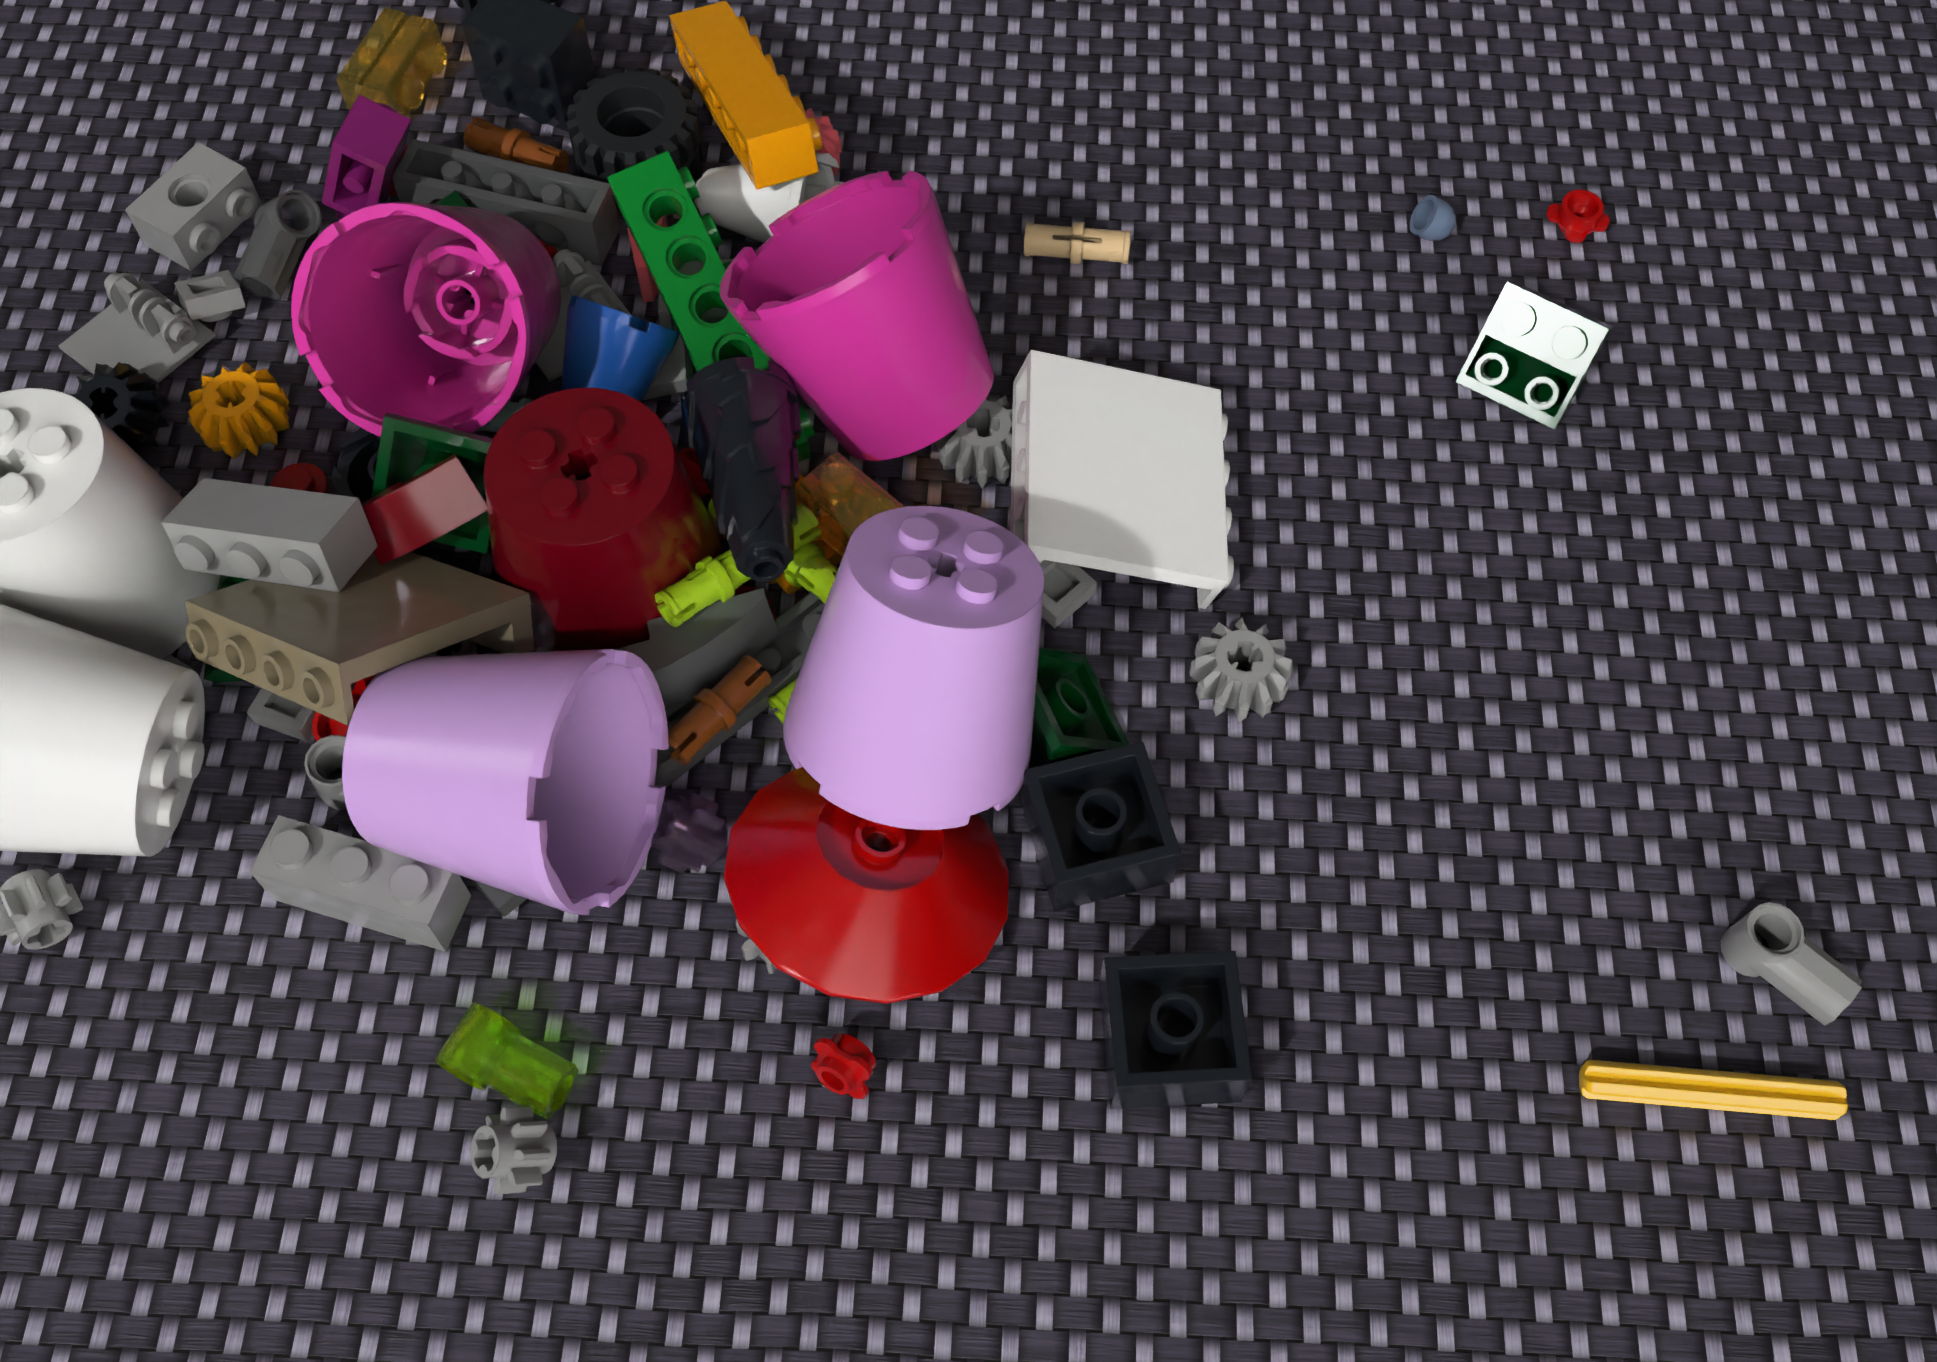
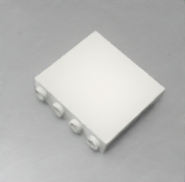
(1121, 472)

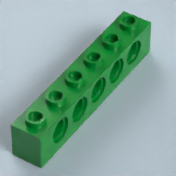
(659, 189)

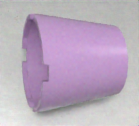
(922, 671)
(513, 770)

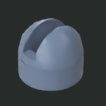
(1432, 219)

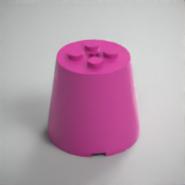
(866, 314)
(391, 321)

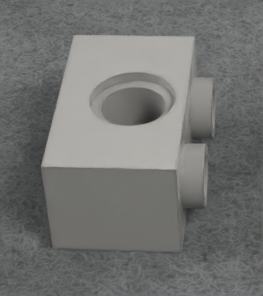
(194, 206)

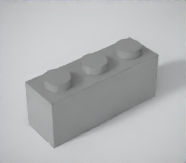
(270, 534)
(360, 883)

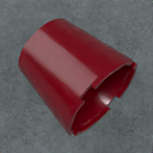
(592, 516)

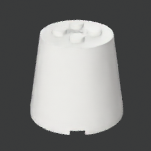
(87, 527)
(92, 741)

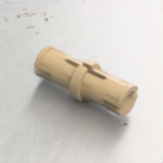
(1077, 243)

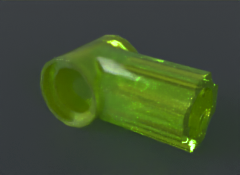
(494, 1054)

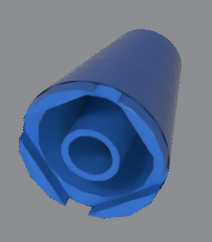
(612, 349)

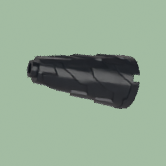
(746, 447)

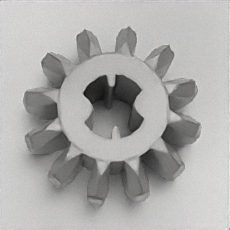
(980, 444)
(1244, 649)

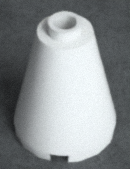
(741, 208)

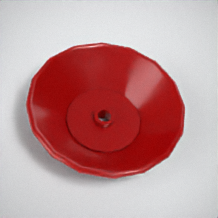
(860, 916)

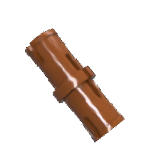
(513, 146)
(716, 709)

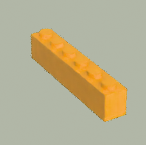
(746, 95)

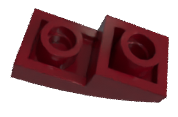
(422, 509)

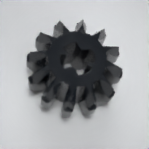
(125, 402)

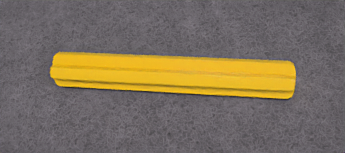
(1713, 1089)

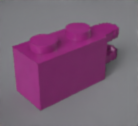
(364, 157)

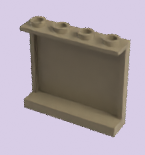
(322, 641)

